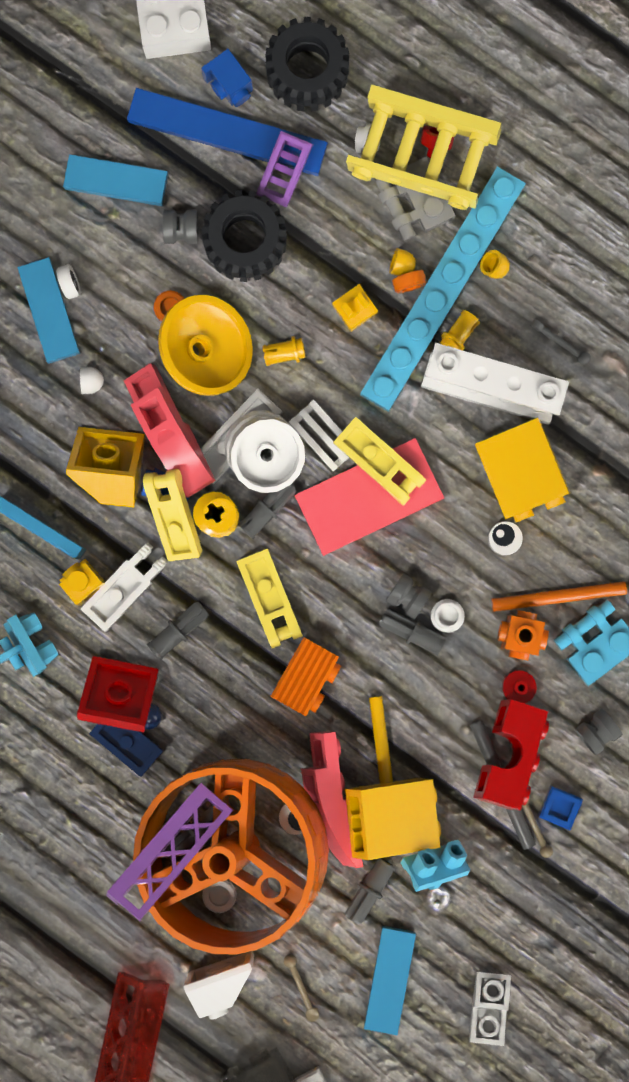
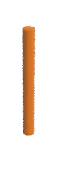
(559, 596)

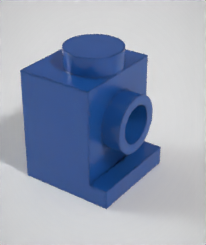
(228, 79)

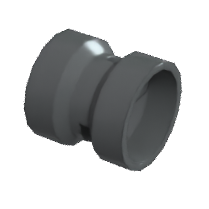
(188, 226)
(410, 597)
(598, 731)

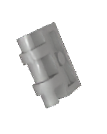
(427, 209)

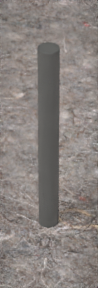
(491, 758)

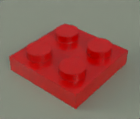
(118, 694)

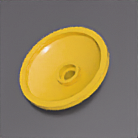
(221, 341)

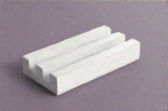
(304, 414)

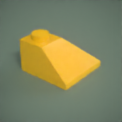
(107, 464)

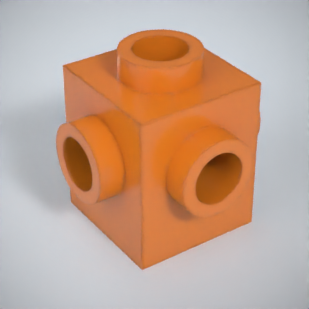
(510, 630)

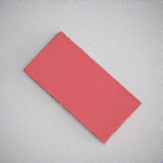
(356, 505)

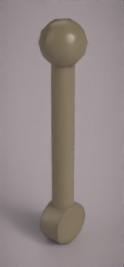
(545, 850)
(312, 1013)

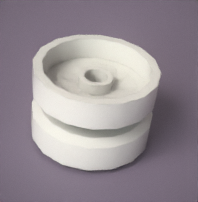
(275, 468)

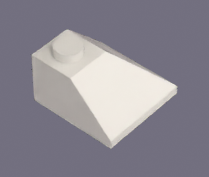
(217, 985)

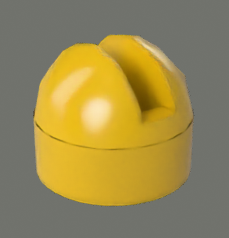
(402, 262)
(494, 264)

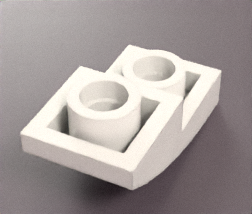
(489, 1008)

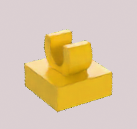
(355, 307)

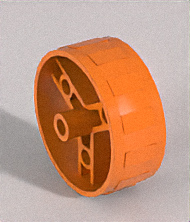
(231, 853)

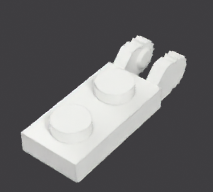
(122, 590)

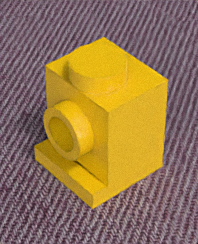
(81, 582)

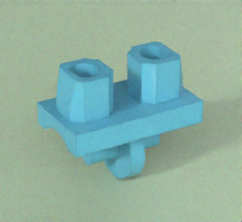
(34, 657)
(436, 866)

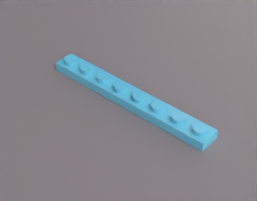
(442, 289)

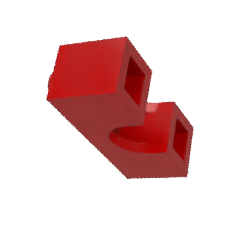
(524, 729)

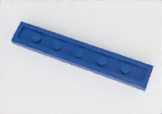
(218, 129)

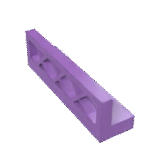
(159, 843)

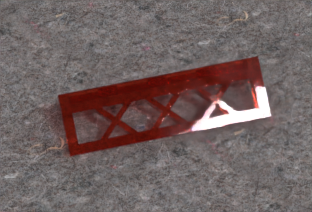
(143, 1025)

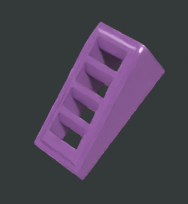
(305, 147)

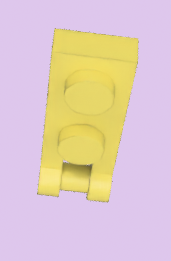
(378, 460)
(172, 515)
(268, 597)

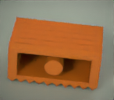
(305, 677)

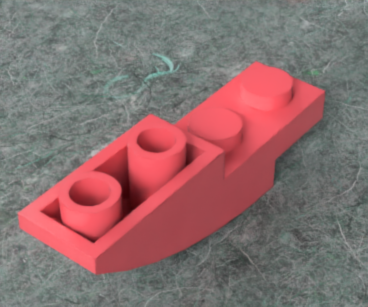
(166, 430)
(325, 787)

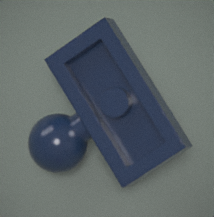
(131, 746)

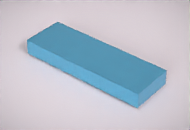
(115, 180)
(48, 310)
(41, 529)
(389, 980)

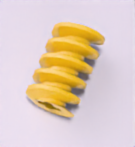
(203, 512)

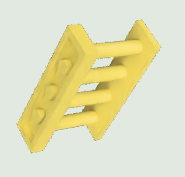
(448, 124)

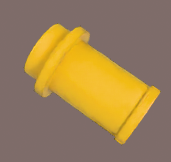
(460, 330)
(284, 351)

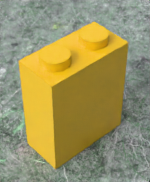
(523, 470)
(392, 818)

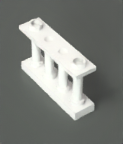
(494, 384)

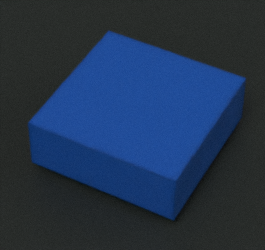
(560, 807)

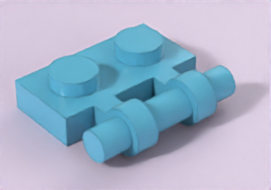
(601, 652)

